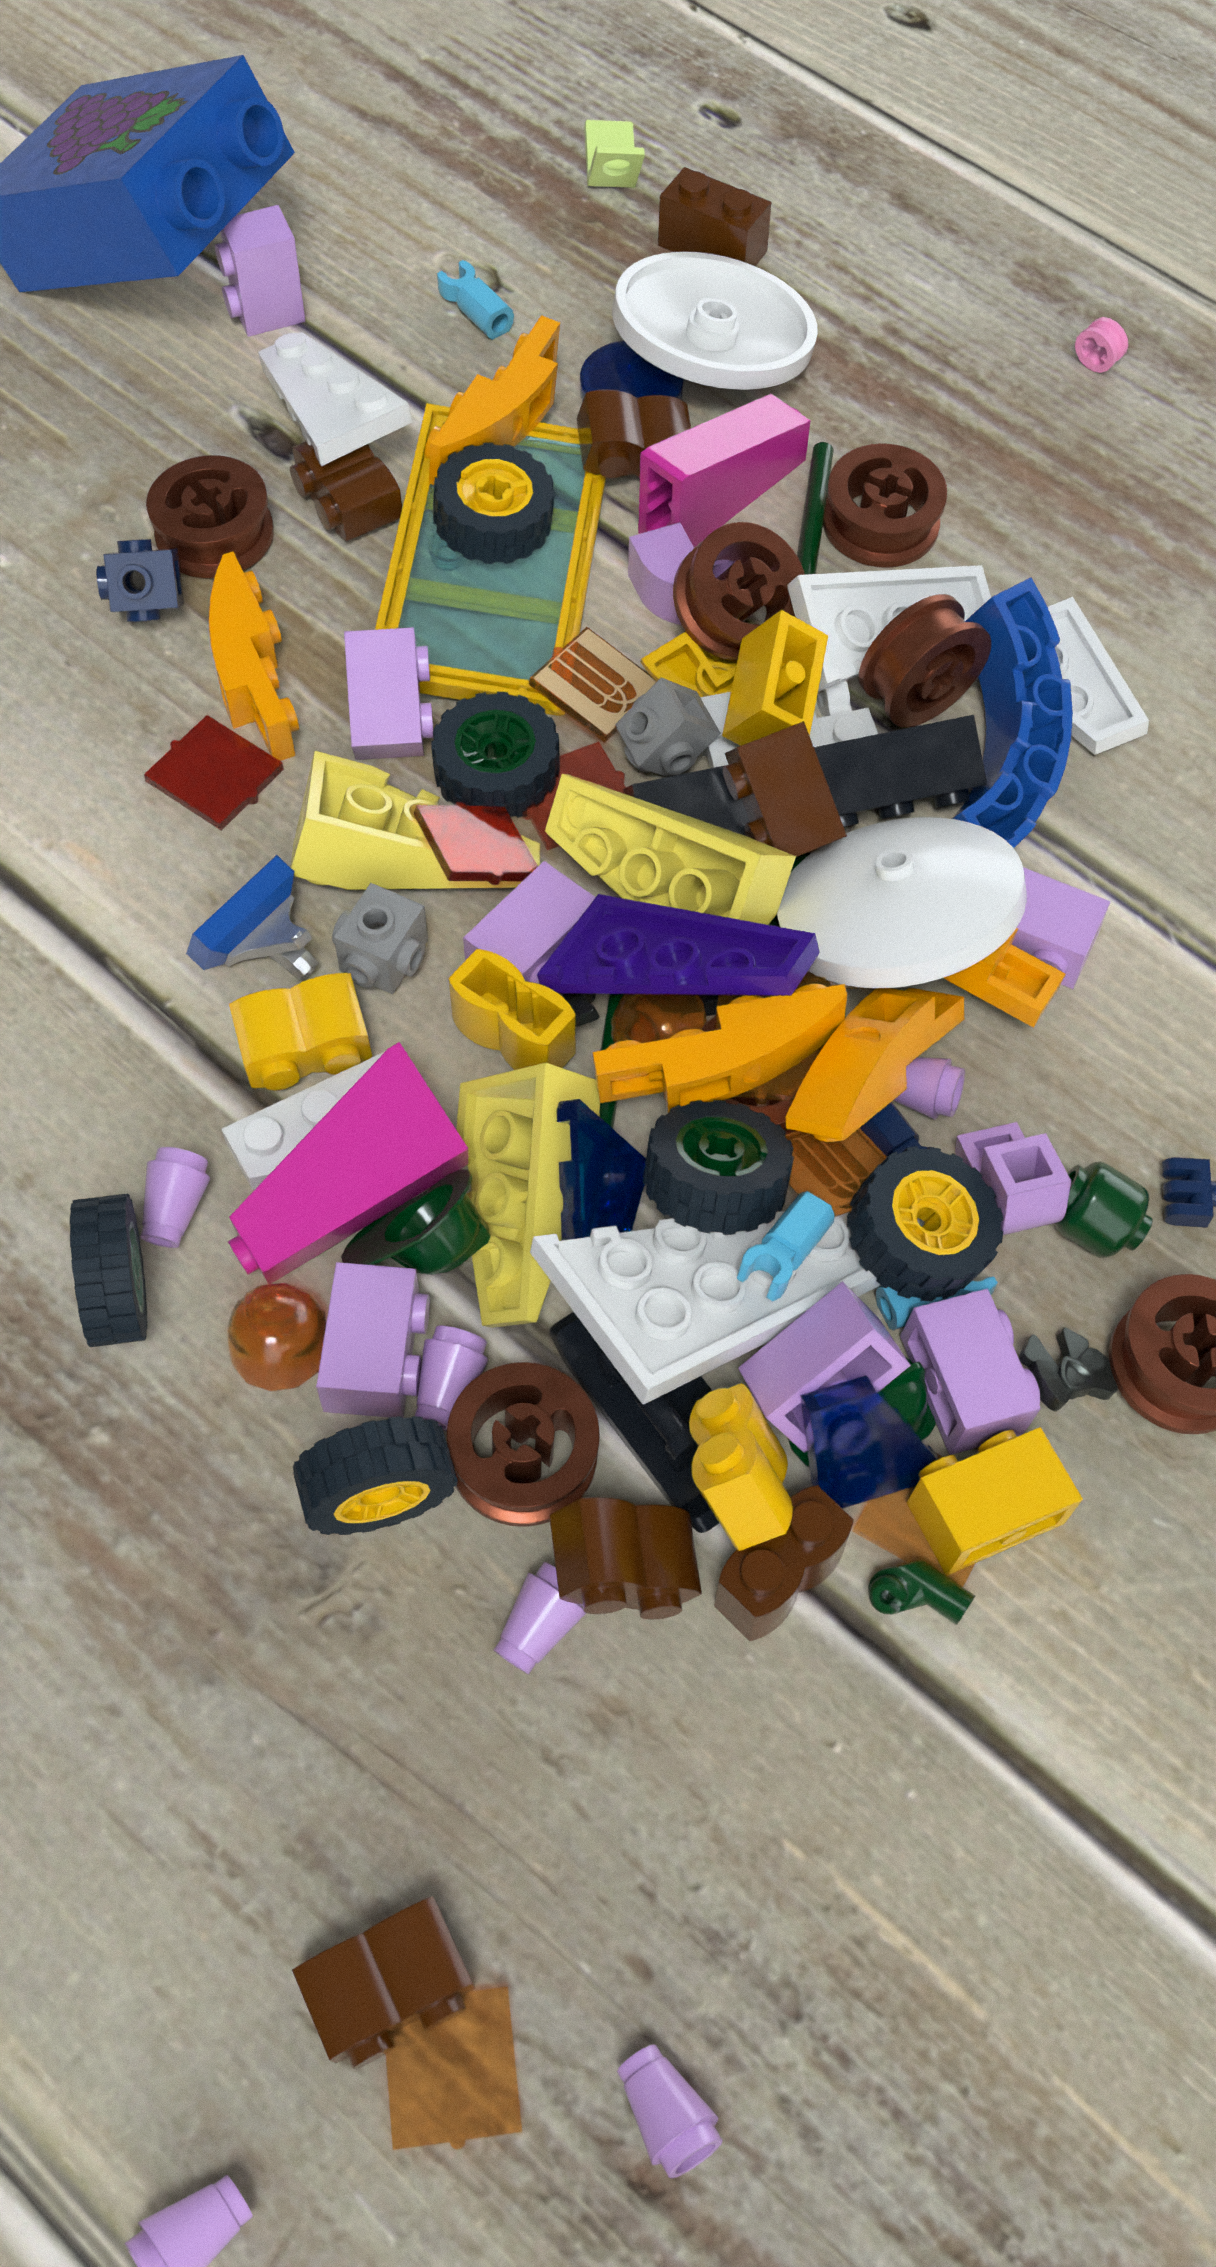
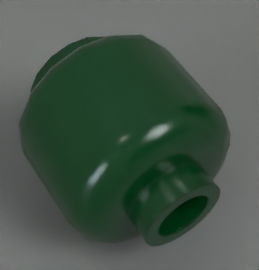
(1105, 1210)

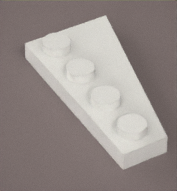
(330, 397)
(860, 604)

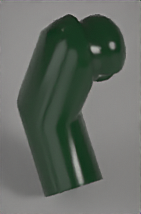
(916, 1585)

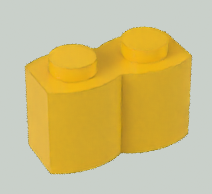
(511, 1015)
(300, 1031)
(740, 1466)

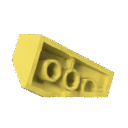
(515, 1179)

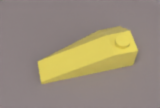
(366, 832)
(666, 855)

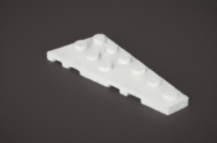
(670, 1296)

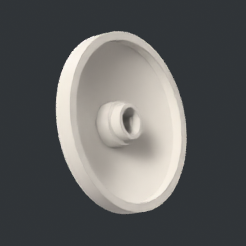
(714, 320)
(906, 901)

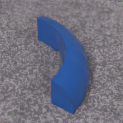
(1025, 714)

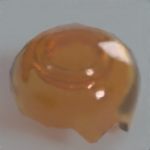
(656, 1016)
(276, 1336)

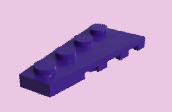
(671, 950)

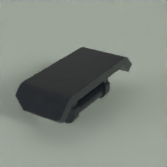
(652, 1432)

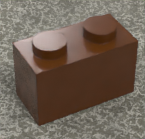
(713, 218)
(784, 791)

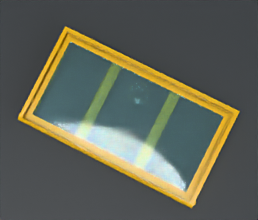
(497, 620)

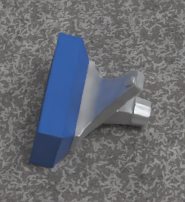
(256, 926)

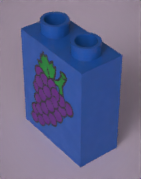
(136, 175)

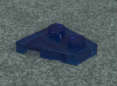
(603, 1177)
(860, 1443)

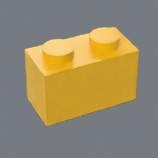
(775, 679)
(992, 1498)

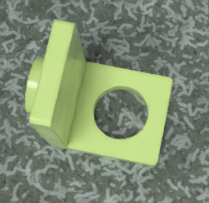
(612, 154)

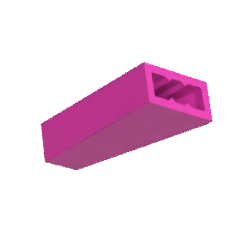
(720, 466)
(352, 1168)

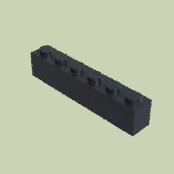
(861, 773)

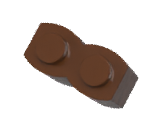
(619, 427)
(349, 492)
(625, 1557)
(764, 1580)
(383, 1982)

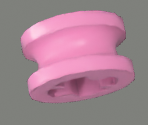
(1101, 344)

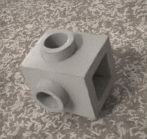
(667, 729)
(381, 939)

